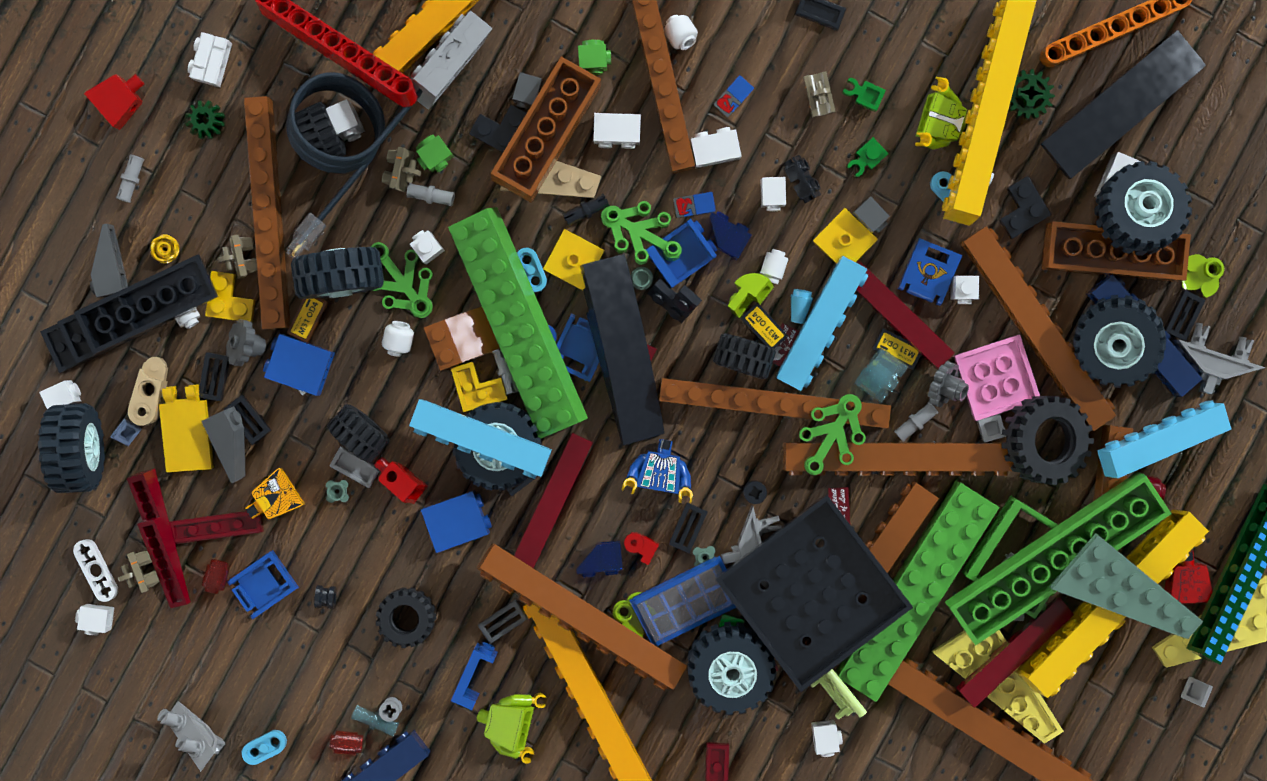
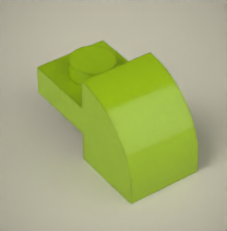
(751, 288)

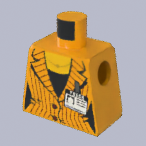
(274, 496)

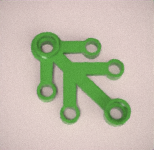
(639, 231)
(405, 283)
(835, 431)

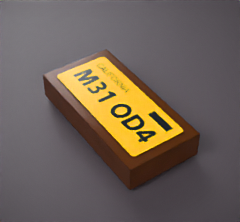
(307, 318)

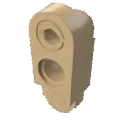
(153, 372)

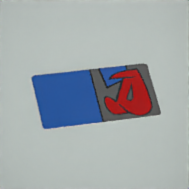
(733, 96)
(694, 204)

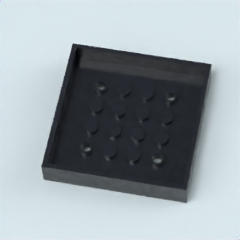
(813, 592)

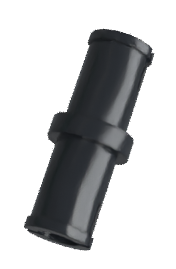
(585, 210)

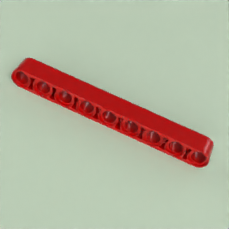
(340, 50)

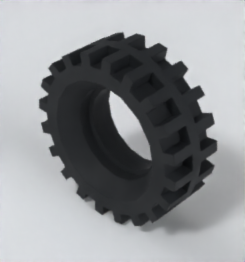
(1021, 439)

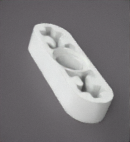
(94, 552)

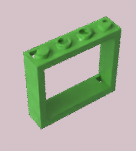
(994, 535)

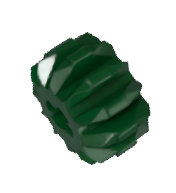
(196, 121)

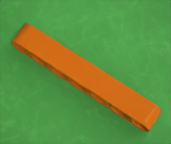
(1105, 31)

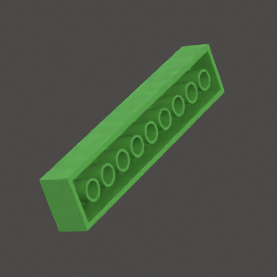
(517, 322)
(1028, 574)
(923, 582)

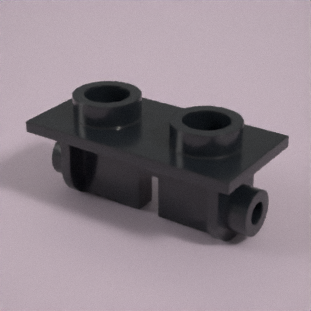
(799, 170)

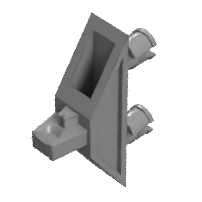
(1215, 365)
(751, 537)
(192, 734)

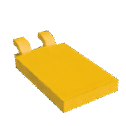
(183, 434)

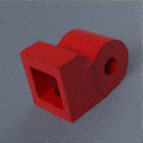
(639, 543)

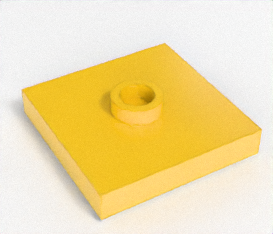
(845, 238)
(568, 256)

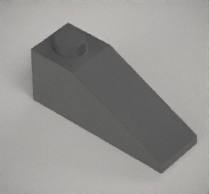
(108, 269)
(227, 438)

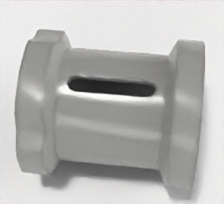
(386, 714)

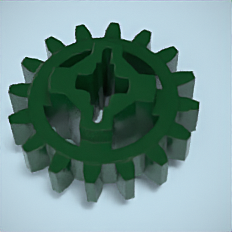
(1038, 95)

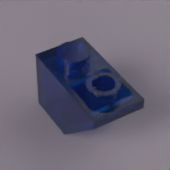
(729, 237)
(602, 558)

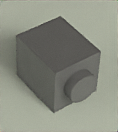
(526, 90)
(871, 215)

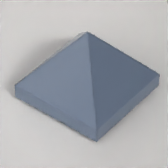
(126, 432)

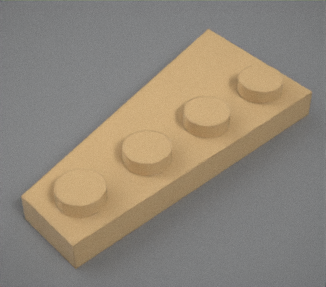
(569, 182)

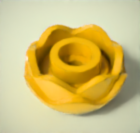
(158, 245)

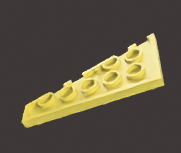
(1250, 631)
(1012, 694)

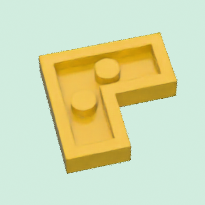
(226, 305)
(471, 392)

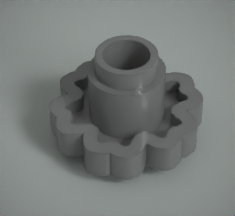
(243, 343)
(947, 385)

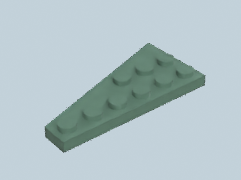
(1114, 583)

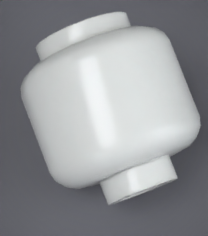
(680, 32)
(397, 338)

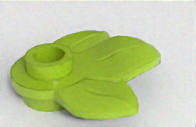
(1199, 276)
(630, 620)

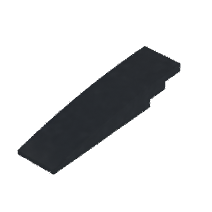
(1123, 105)
(129, 313)
(622, 348)

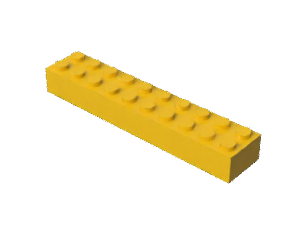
(988, 111)
(1090, 626)

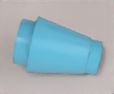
(800, 305)

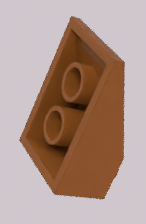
(461, 338)

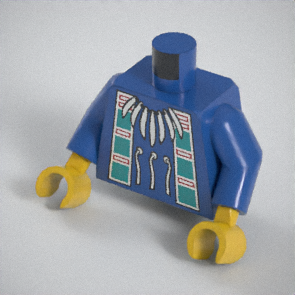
(660, 472)

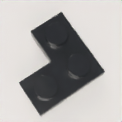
(497, 134)
(1030, 208)
(677, 304)

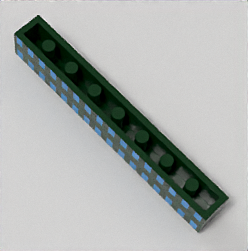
(1234, 586)

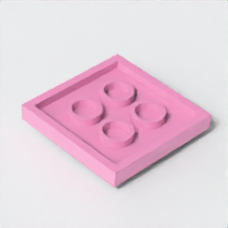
(996, 377)

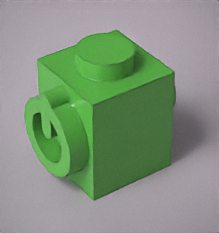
(594, 56)
(433, 154)

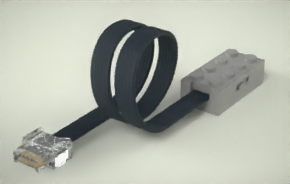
(429, 82)

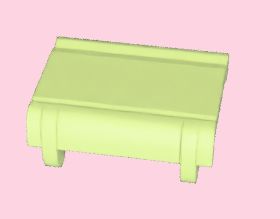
(840, 694)

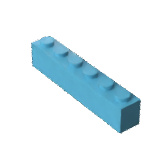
(821, 322)
(481, 438)
(1164, 439)

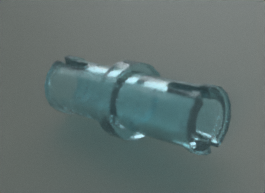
(374, 720)

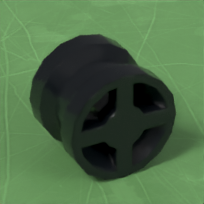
(751, 491)
(325, 597)

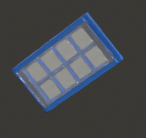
(682, 602)

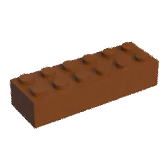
(546, 129)
(1085, 250)

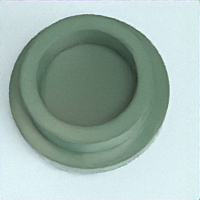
(641, 278)

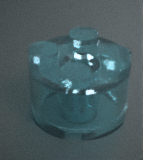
(880, 375)

